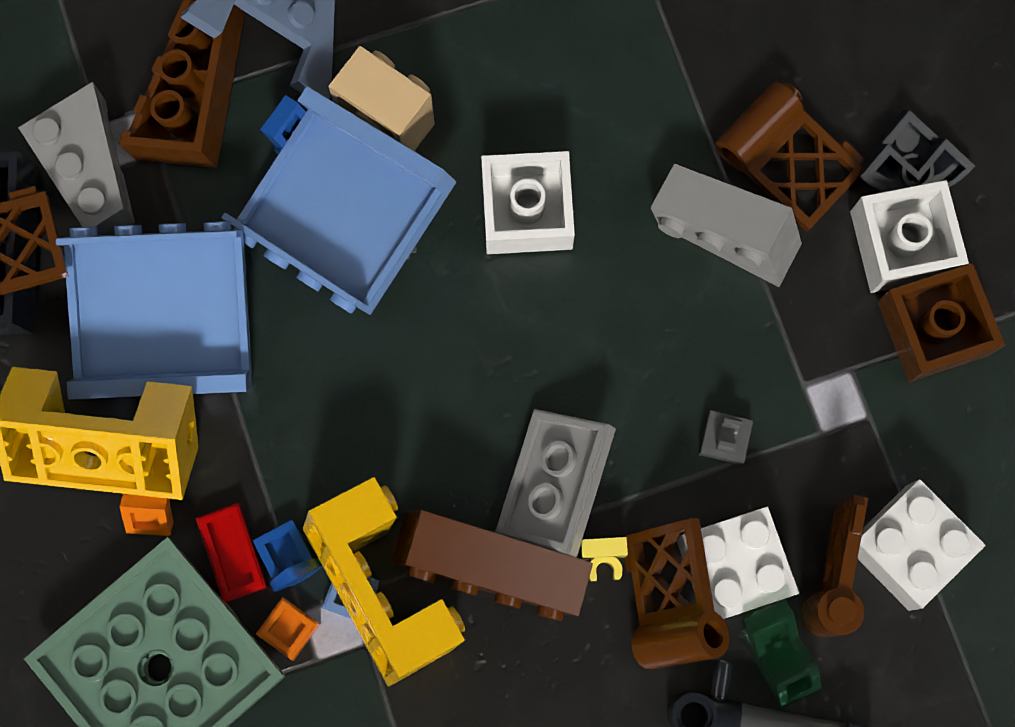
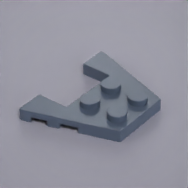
(301, 21)

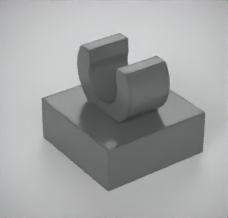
(726, 437)

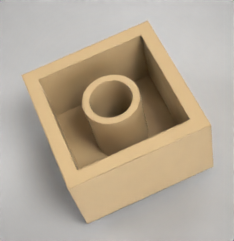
(384, 97)

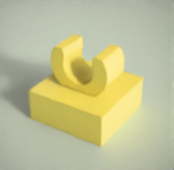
(604, 551)

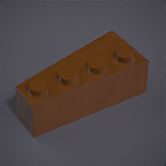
(188, 96)
(492, 563)

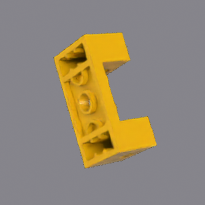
(133, 457)
(339, 530)

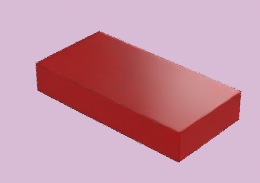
(231, 553)

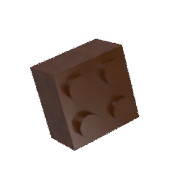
(940, 322)

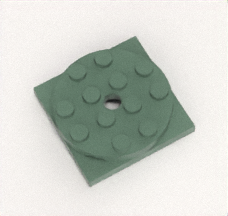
(157, 607)

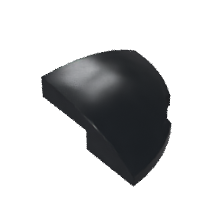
(912, 156)

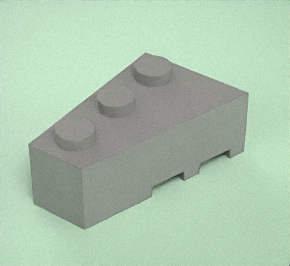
(82, 159)
(728, 222)

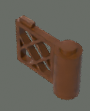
(770, 125)
(20, 201)
(836, 607)
(678, 633)

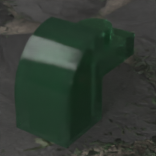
(780, 653)

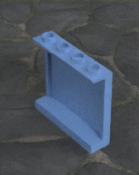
(343, 204)
(157, 310)

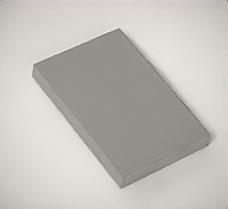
(555, 481)

